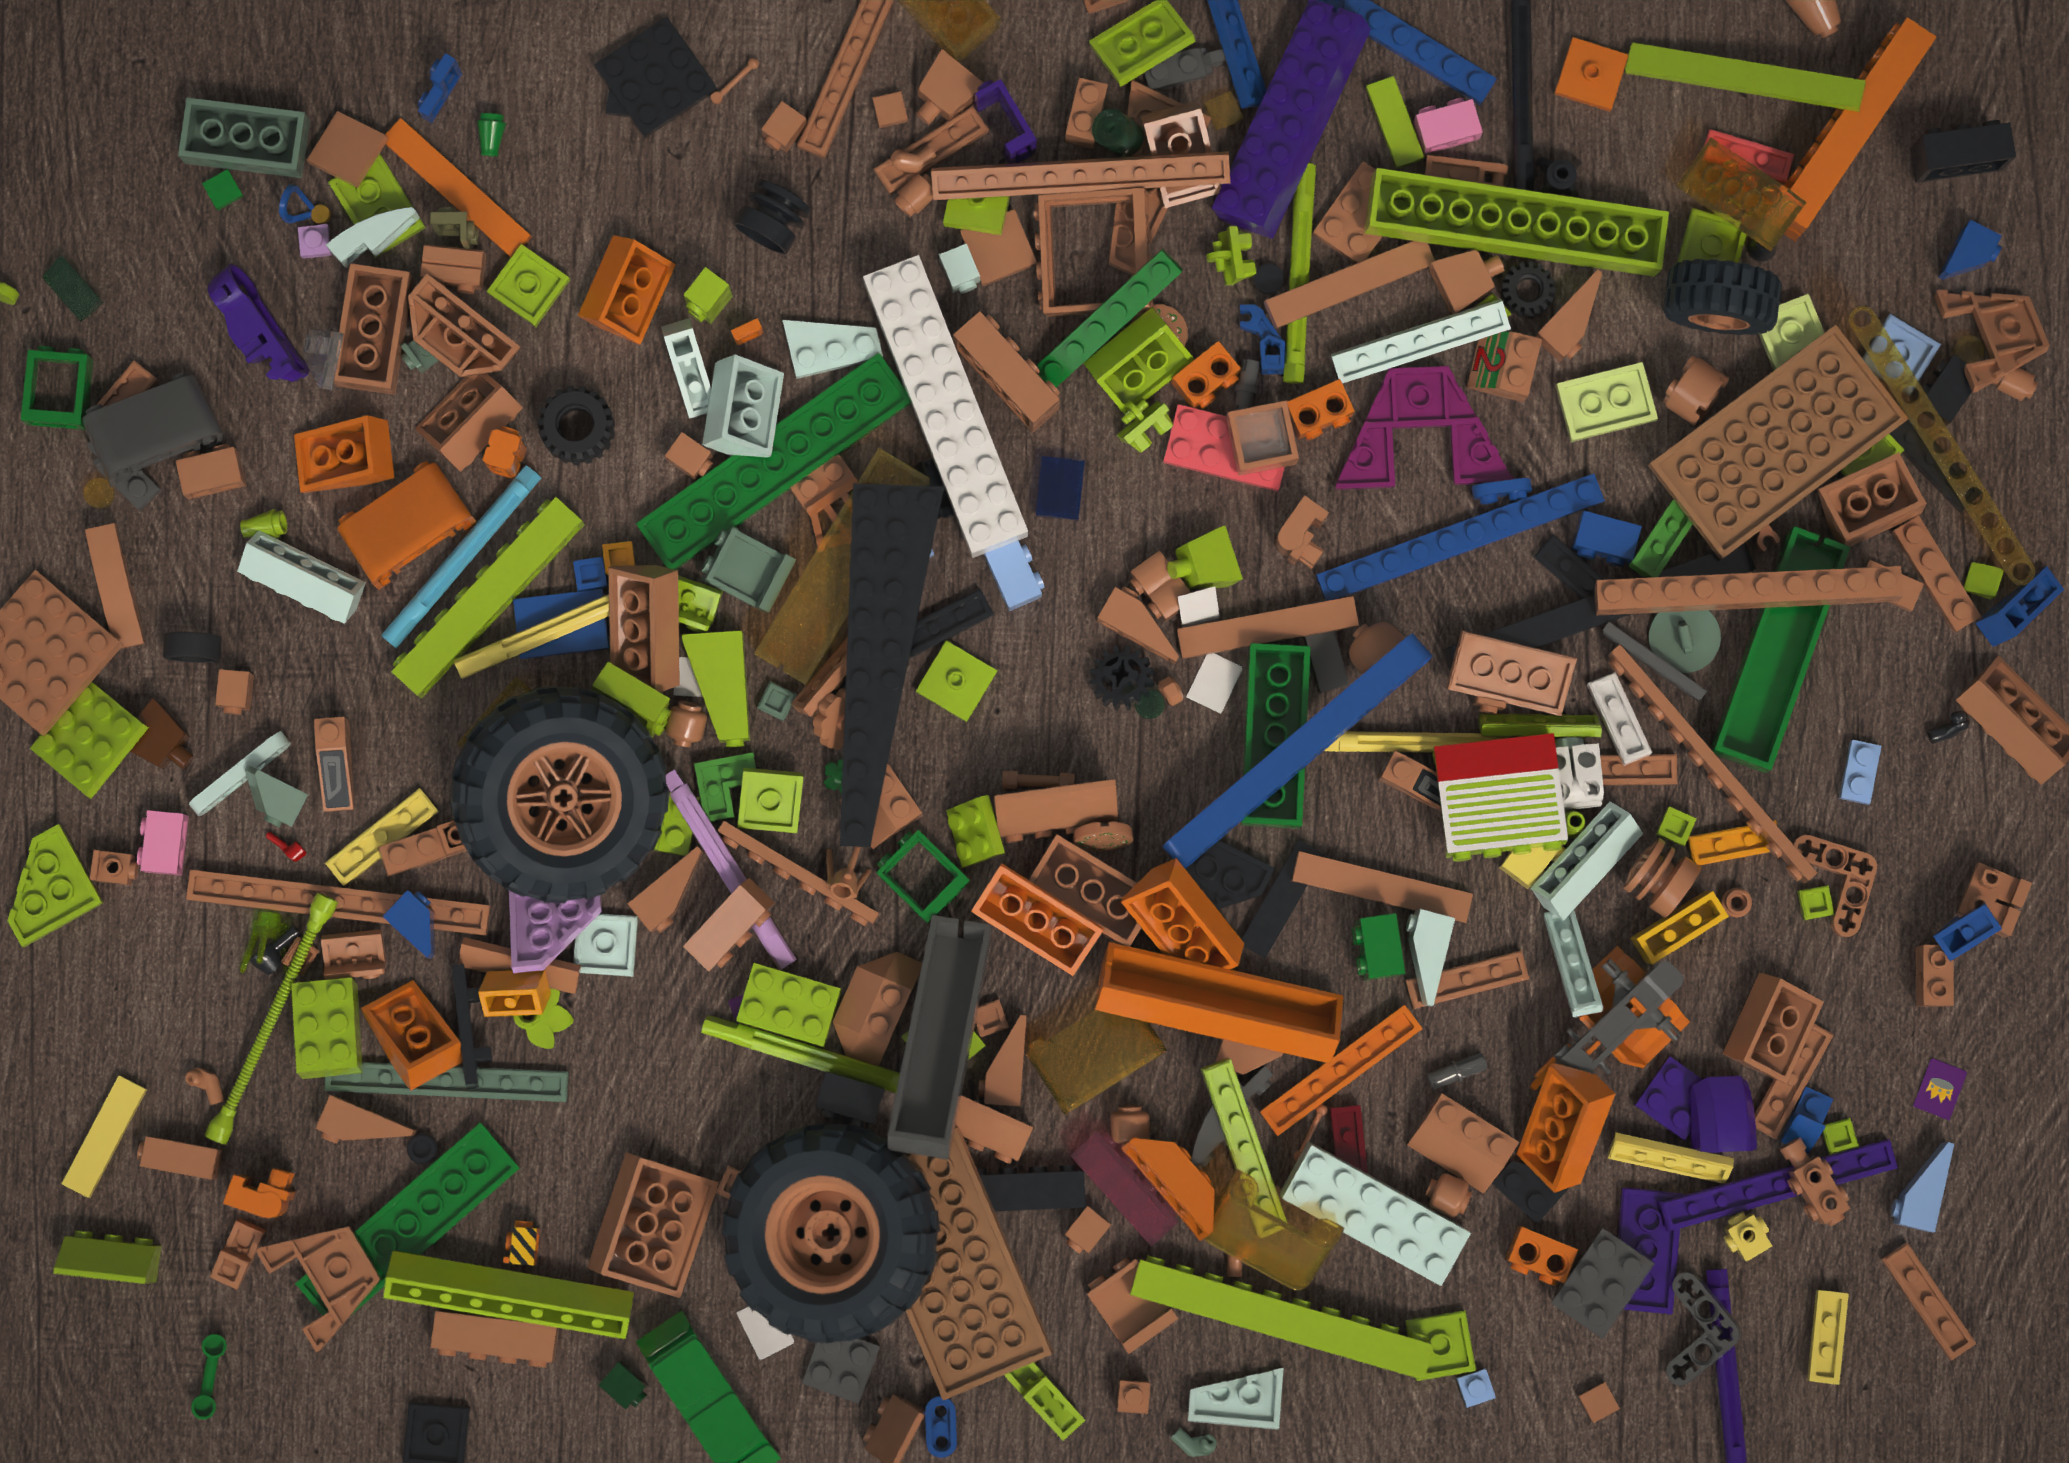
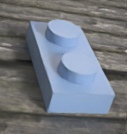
(1860, 772)

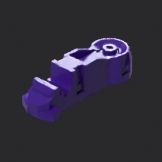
(253, 325)

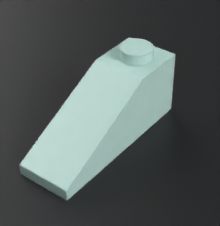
(688, 366)
(1428, 946)

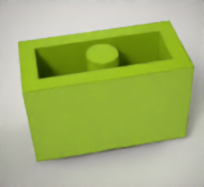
(707, 296)

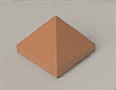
(308, 960)

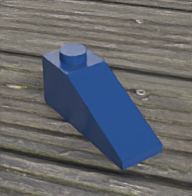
(2019, 608)

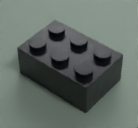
(1962, 151)

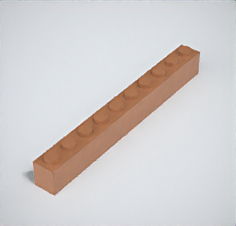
(1748, 590)

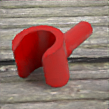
(294, 851)

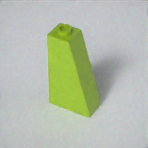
(721, 676)

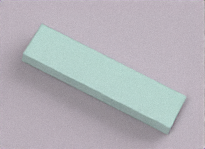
(1573, 964)

